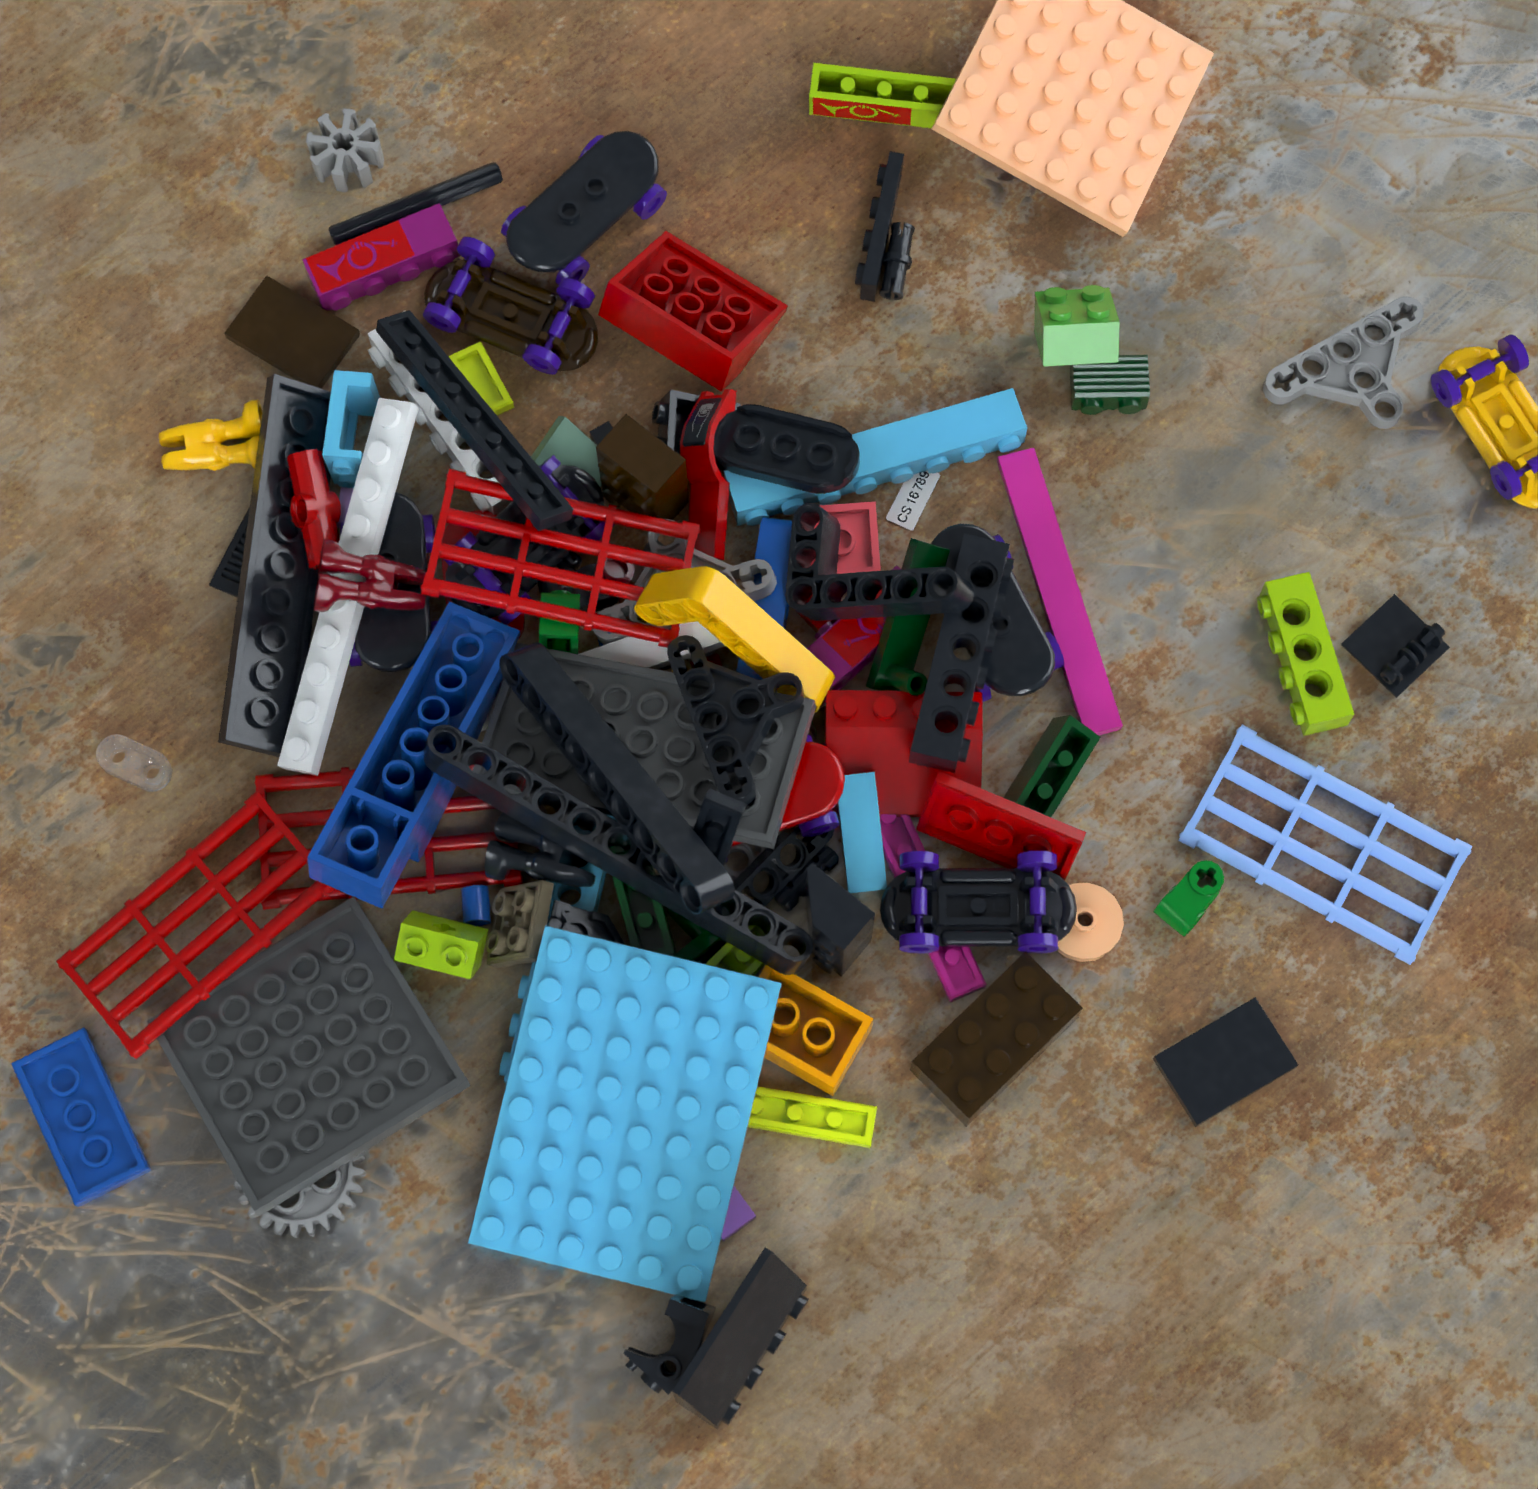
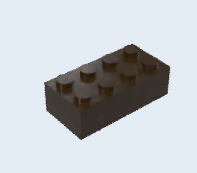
(995, 1038)

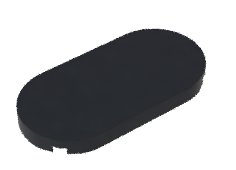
(786, 449)

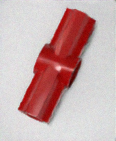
(313, 505)

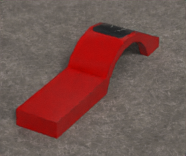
(708, 487)

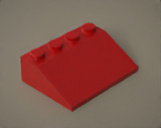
(691, 310)
(876, 735)

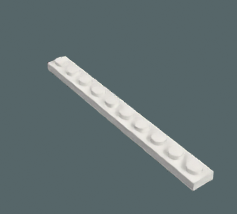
(338, 626)

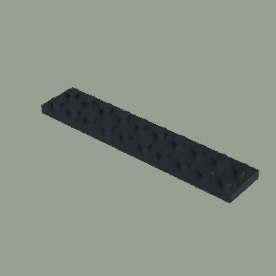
(275, 577)

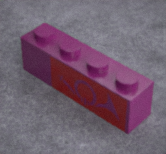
(381, 258)
(847, 646)

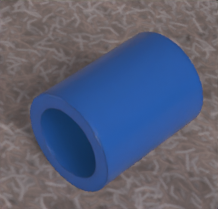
(476, 905)

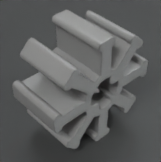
(345, 150)

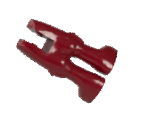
(380, 584)

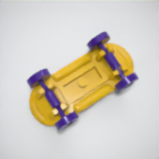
(1495, 413)

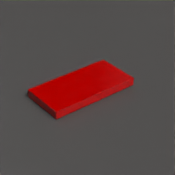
(995, 825)

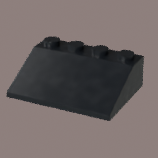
(740, 1340)

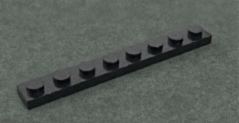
(474, 420)

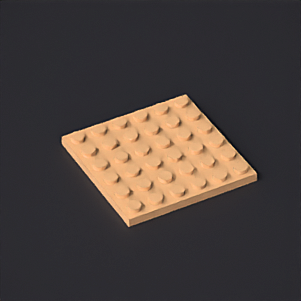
(1075, 100)

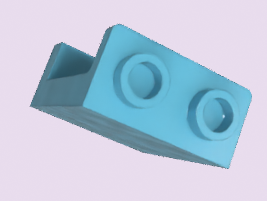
(350, 396)

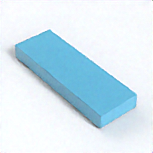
(862, 834)

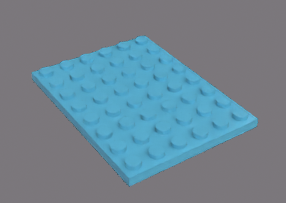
(625, 1113)

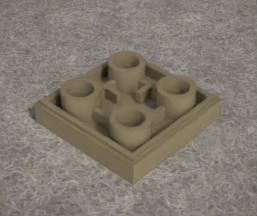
(518, 923)

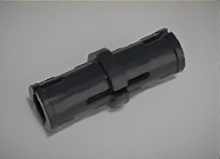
(897, 261)

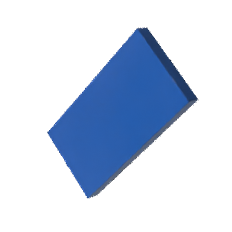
(81, 1117)

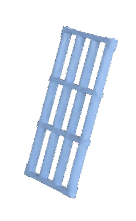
(1350, 877)

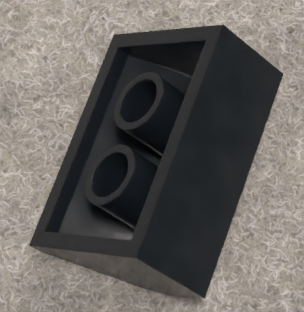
(836, 922)

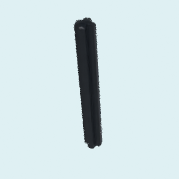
(440, 193)

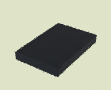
(1225, 1062)

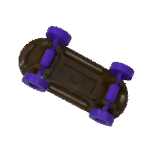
(511, 313)

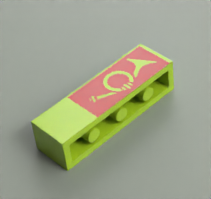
(877, 95)

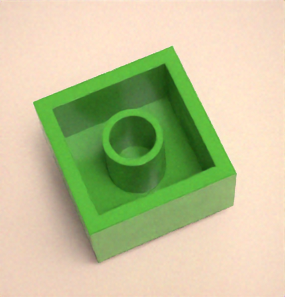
(1076, 326)

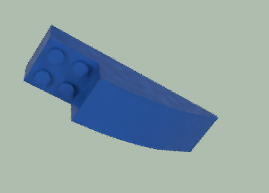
(393, 795)

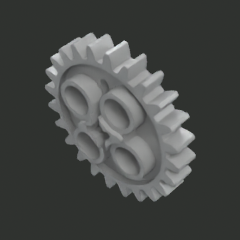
(314, 1203)

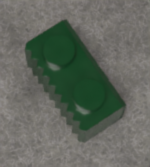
(1111, 385)

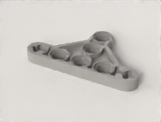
(1338, 373)
(743, 571)

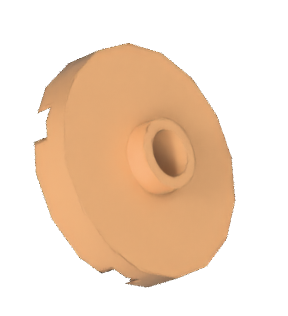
(1104, 933)

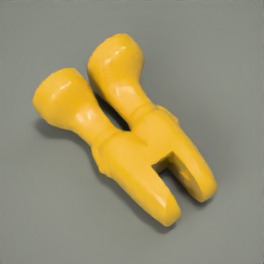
(205, 439)

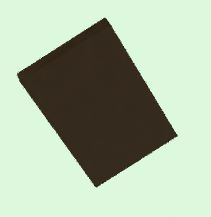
(292, 333)

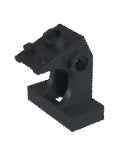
(690, 1324)

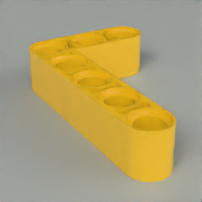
(737, 622)

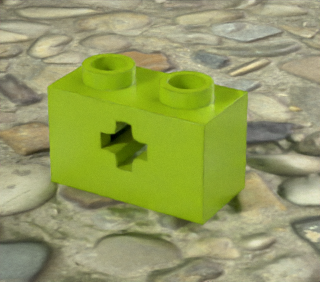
(441, 944)

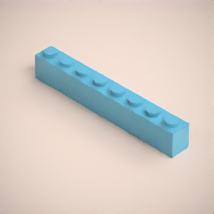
(897, 453)

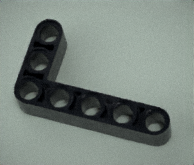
(861, 587)

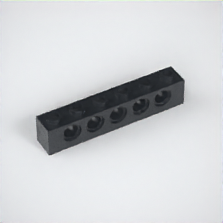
(930, 746)

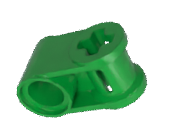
(1187, 901)

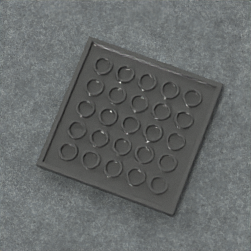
(310, 1056)

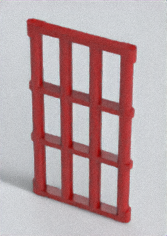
(519, 567)
(268, 783)
(178, 962)

